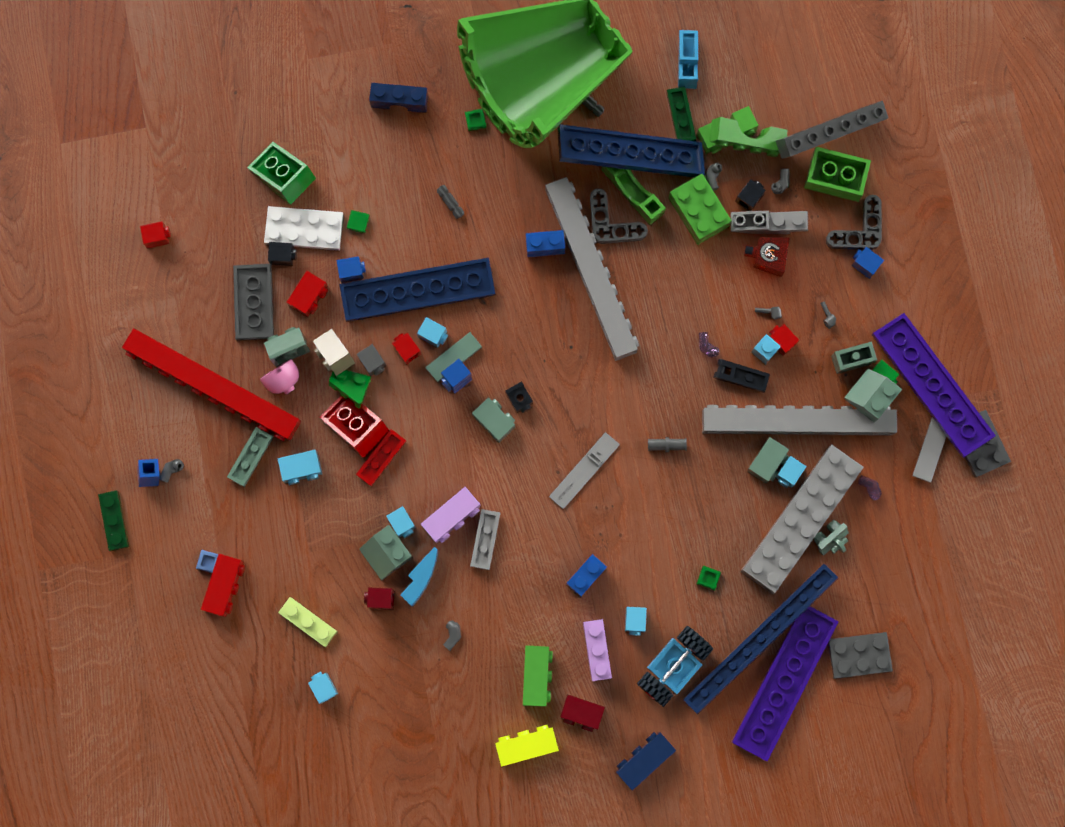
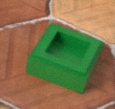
(475, 119)
(358, 221)
(708, 578)

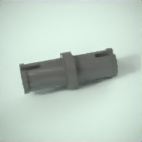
(667, 444)

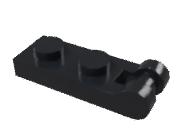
(742, 376)

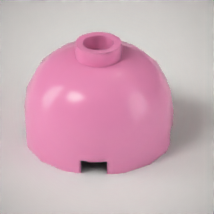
(282, 378)

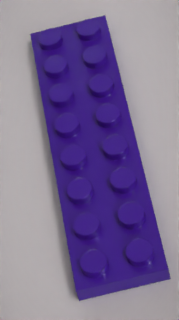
(933, 385)
(784, 683)

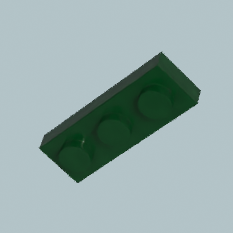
(681, 114)
(113, 520)

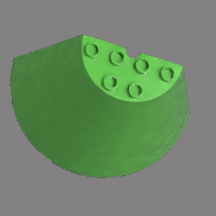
(538, 63)

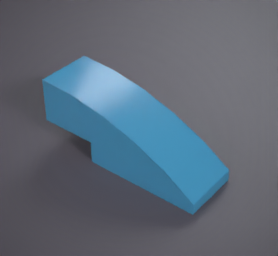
(688, 59)
(421, 577)

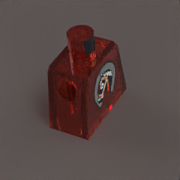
(769, 254)

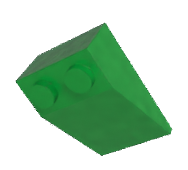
(282, 172)

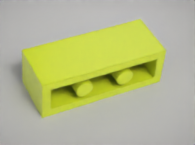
(526, 745)

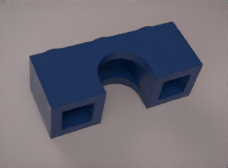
(387, 95)

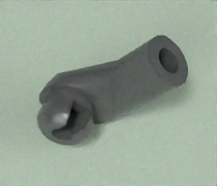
(711, 175)
(784, 182)
(170, 468)
(454, 634)

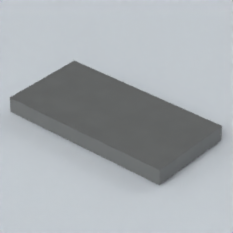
(253, 302)

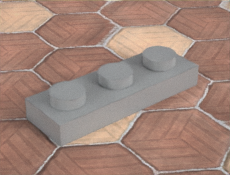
(485, 539)

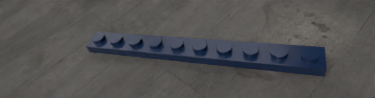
(760, 639)

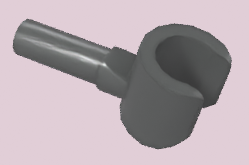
(775, 312)
(830, 321)

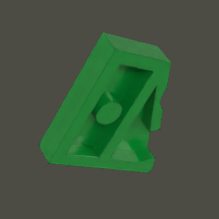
(351, 385)

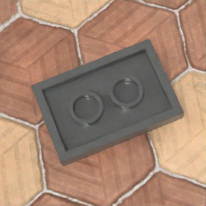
(989, 455)
(860, 655)

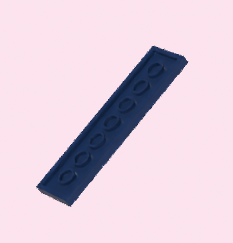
(630, 151)
(417, 289)

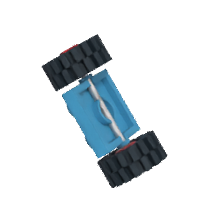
(675, 666)

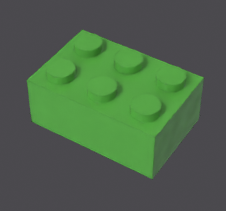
(837, 174)
(699, 209)

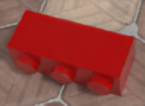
(223, 585)

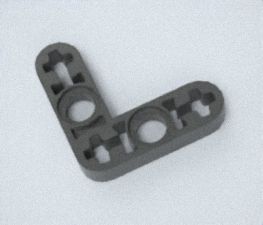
(605, 226)
(875, 232)

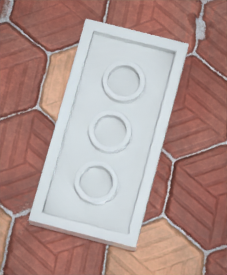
(304, 227)

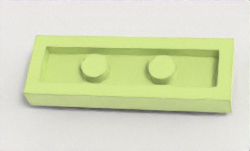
(307, 621)

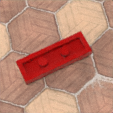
(381, 457)

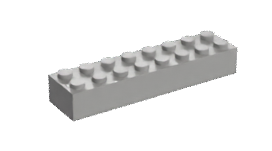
(802, 519)

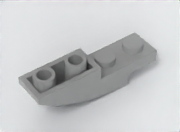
(769, 223)

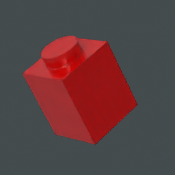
(155, 234)
(784, 338)
(406, 348)

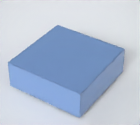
(206, 561)

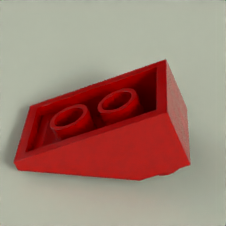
(355, 425)

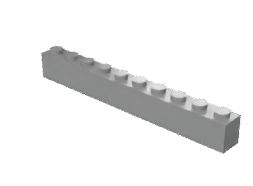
(591, 269)
(795, 421)

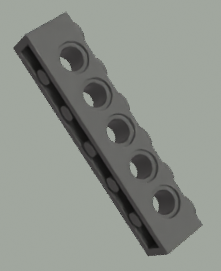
(832, 129)

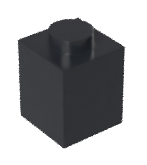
(750, 195)
(281, 253)

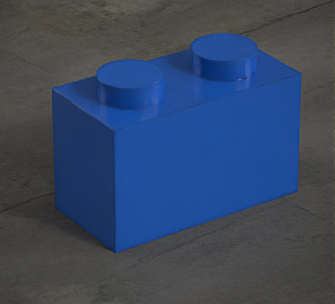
(545, 243)
(456, 376)
(586, 575)

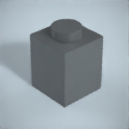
(372, 360)

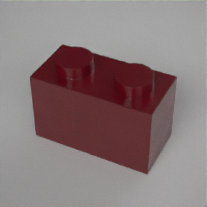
(379, 598)
(582, 712)

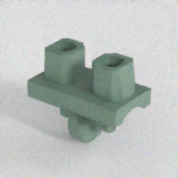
(835, 540)

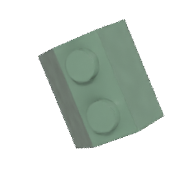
(286, 346)
(872, 394)
(385, 552)

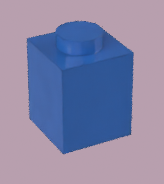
(867, 262)
(350, 269)
(148, 472)

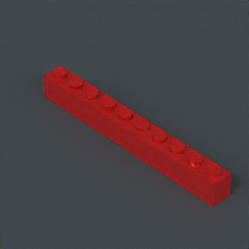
(211, 384)

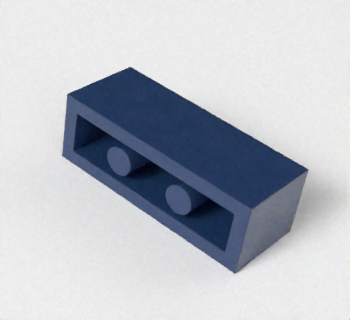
(645, 760)

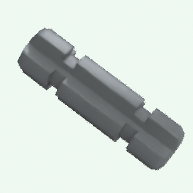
(591, 104)
(450, 201)

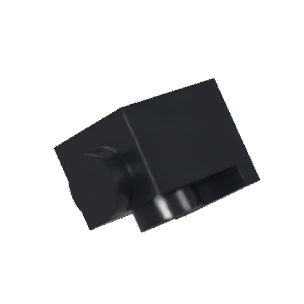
(512, 394)

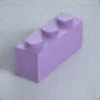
(451, 515)
(597, 650)

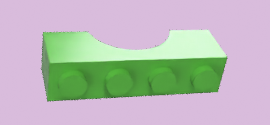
(727, 133)
(643, 201)

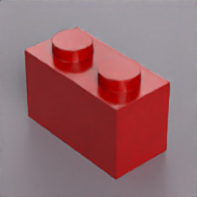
(307, 294)

